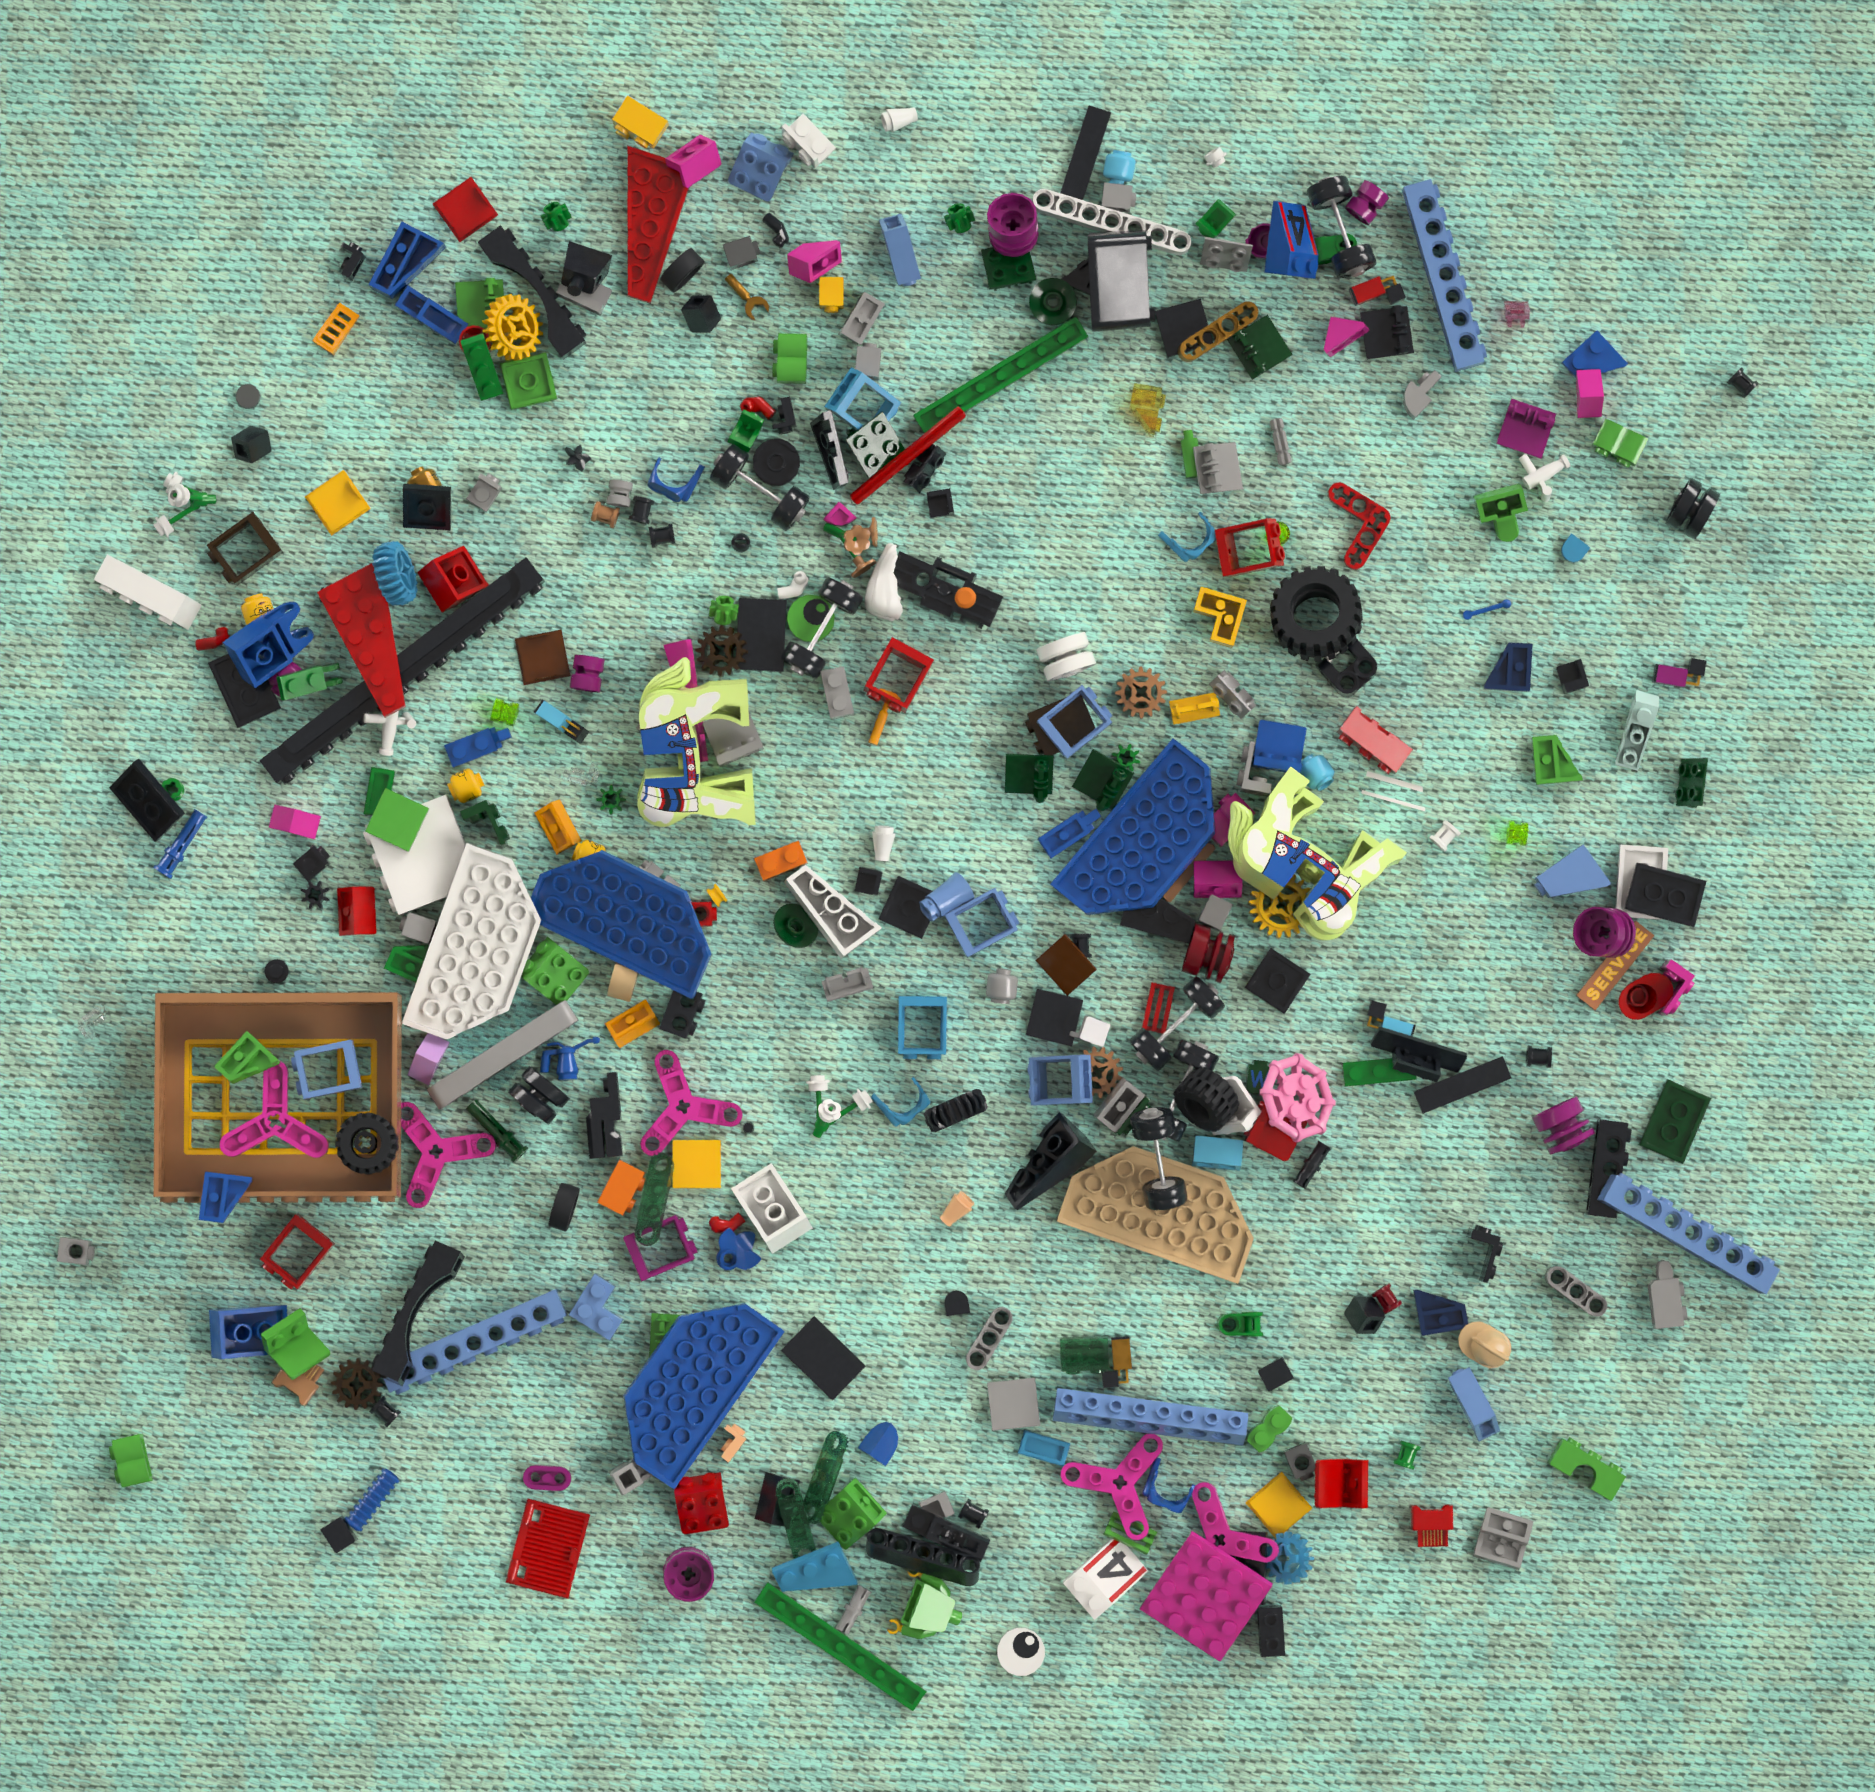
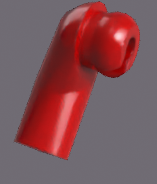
(758, 404)
(213, 642)
(719, 1226)

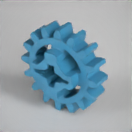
(1298, 1557)

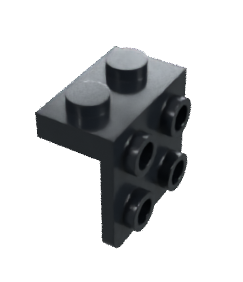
(1494, 1249)

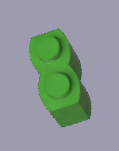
(791, 359)
(1619, 442)
(1264, 1433)
(131, 1460)

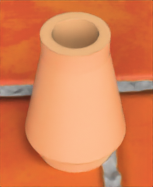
(957, 1208)

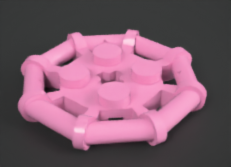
(1308, 1102)

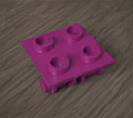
(1526, 428)

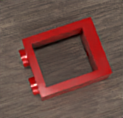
(1228, 552)
(912, 656)
(312, 1232)

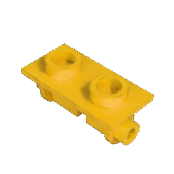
(1194, 708)

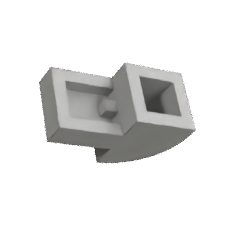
(1415, 397)
(629, 1476)

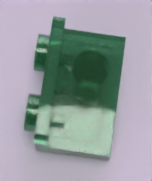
(1084, 1354)

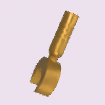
(745, 295)

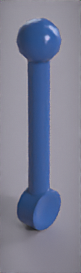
(1468, 614)

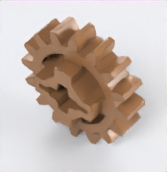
(1133, 700)
(1105, 1086)

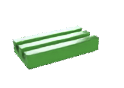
(1111, 1524)

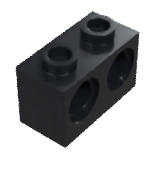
(676, 1010)
(1271, 1631)

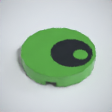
(807, 616)

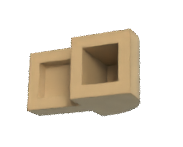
(622, 983)

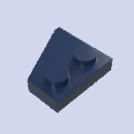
(1512, 669)
(1438, 1313)

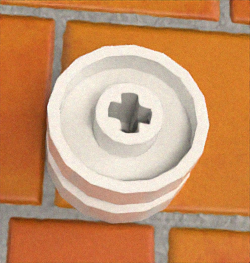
(1065, 653)

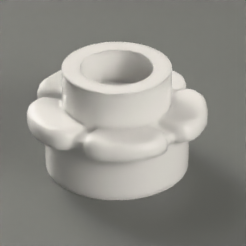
(1215, 157)

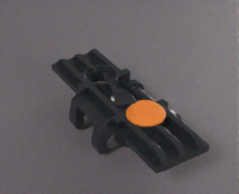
(944, 597)

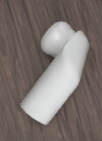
(796, 587)

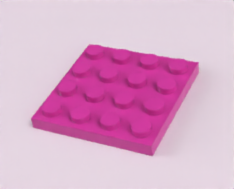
(1206, 1596)

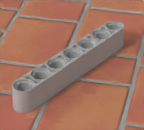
(502, 1055)

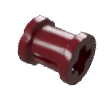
(1386, 1298)

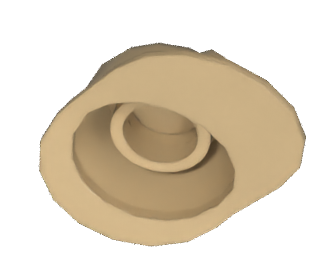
(1484, 1344)

